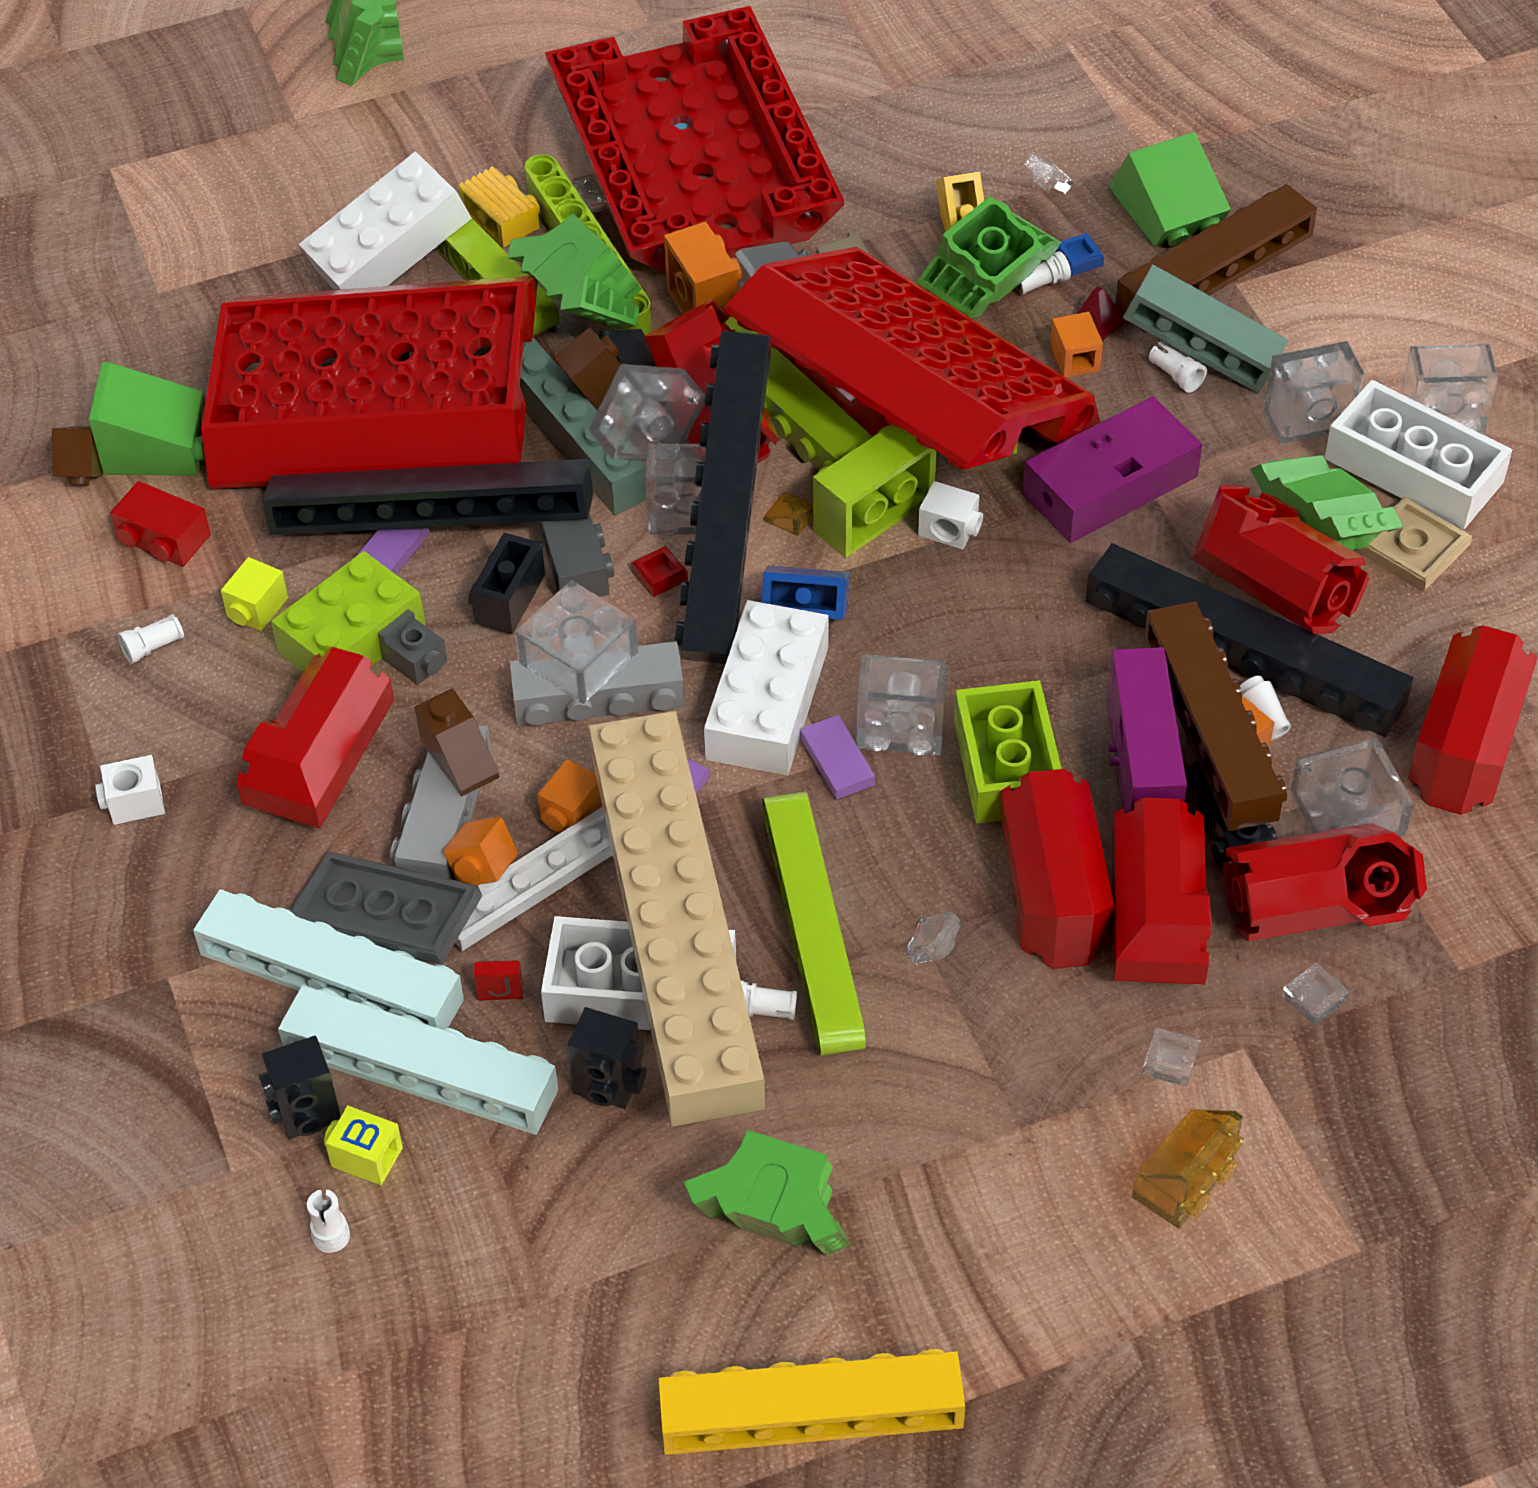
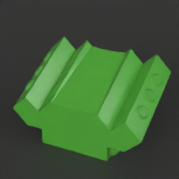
(363, 36)
(985, 257)
(580, 273)
(1327, 499)
(773, 1193)

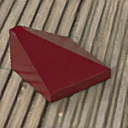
(1103, 312)

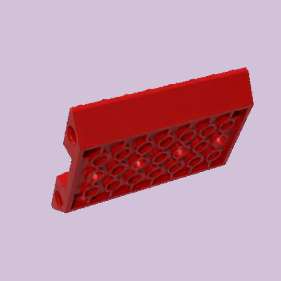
(741, 132)
(910, 356)
(367, 405)

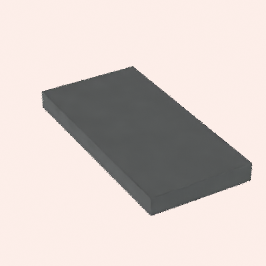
(388, 905)

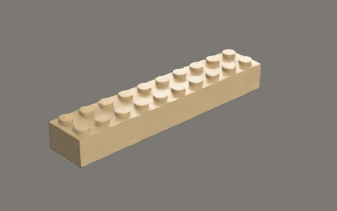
(676, 921)

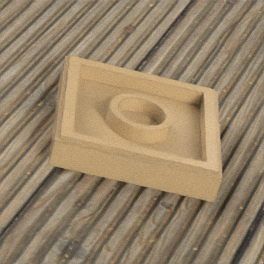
(1420, 548)

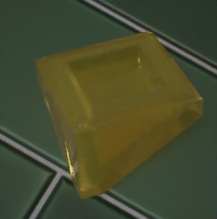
(790, 513)

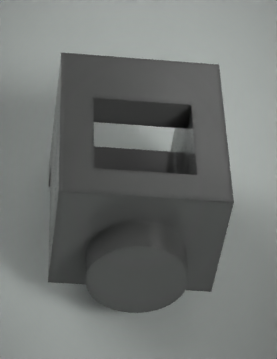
(412, 648)

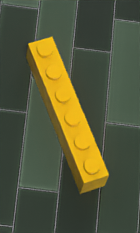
(811, 1402)

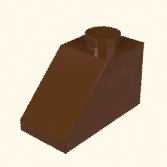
(590, 364)
(75, 454)
(455, 742)

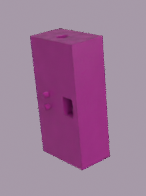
(1111, 469)
(1143, 727)

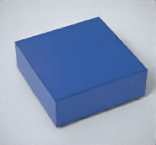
(1081, 253)

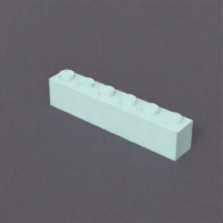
(315, 955)
(424, 1059)

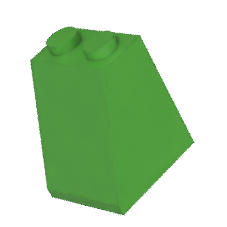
(1170, 190)
(146, 424)

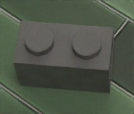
(576, 554)

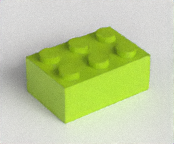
(871, 489)
(345, 613)
(1000, 739)

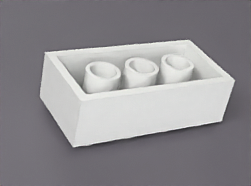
(386, 228)
(1417, 454)
(766, 688)
(593, 968)

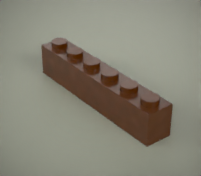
(1232, 245)
(1215, 718)

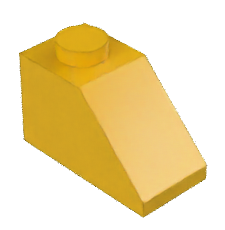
(958, 196)

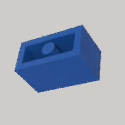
(807, 590)

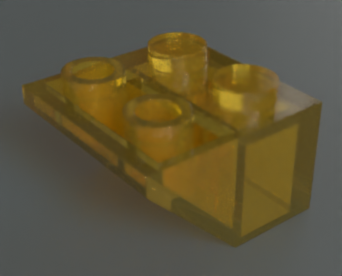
(1189, 1165)

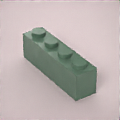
(1205, 328)

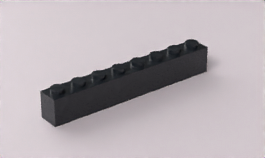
(428, 497)
(725, 497)
(1257, 641)

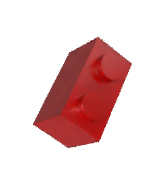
(160, 524)

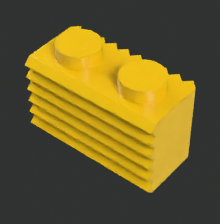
(500, 206)

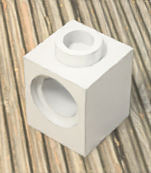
(949, 515)
(130, 790)

